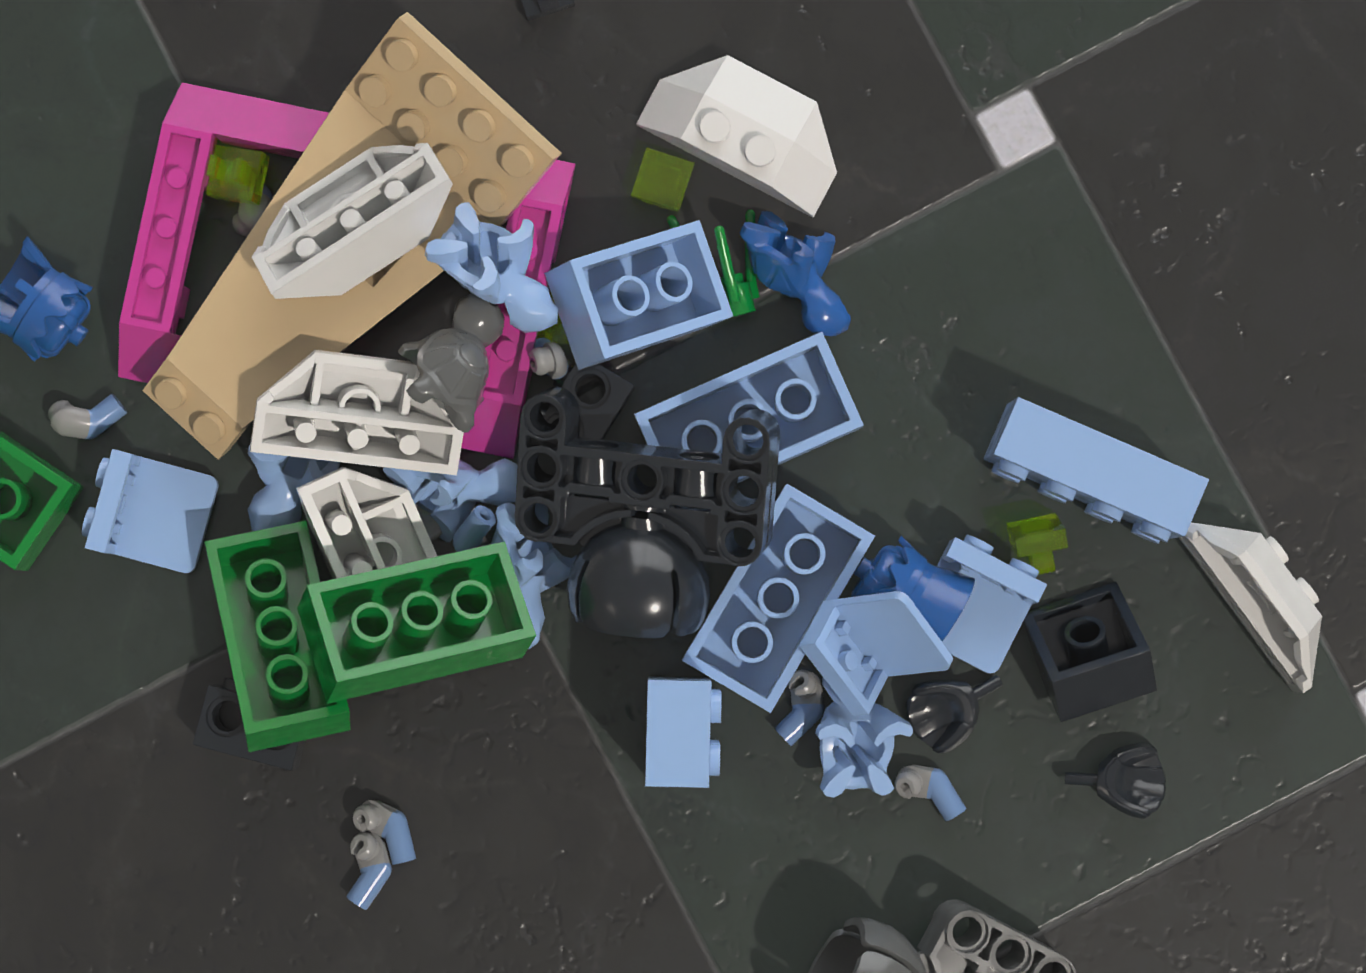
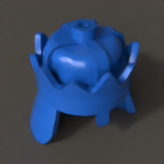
(41, 305)
(934, 590)

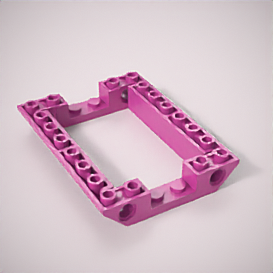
(169, 220)

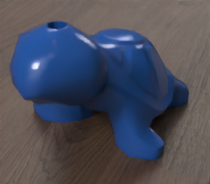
(796, 271)

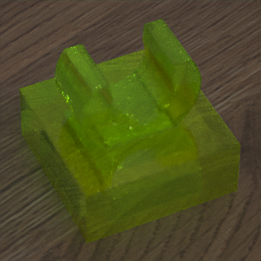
(237, 174)
(1037, 540)

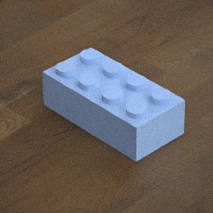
(794, 385)
(1094, 469)
(768, 605)

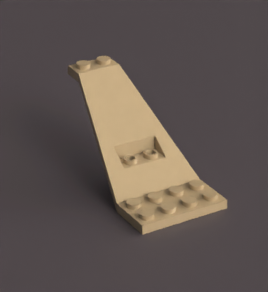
(401, 96)

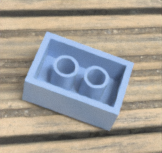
(638, 294)
(679, 732)

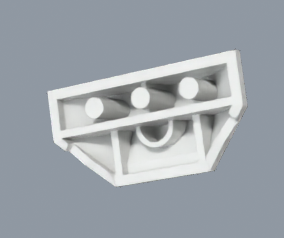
(746, 129)
(353, 222)
(355, 414)
(363, 523)
(1263, 596)

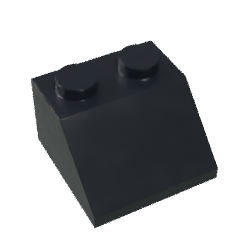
(1090, 652)

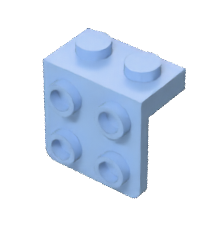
(150, 511)
(996, 603)
(866, 641)

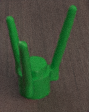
(739, 293)

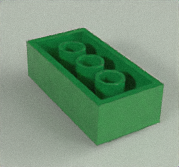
(31, 502)
(257, 594)
(415, 622)

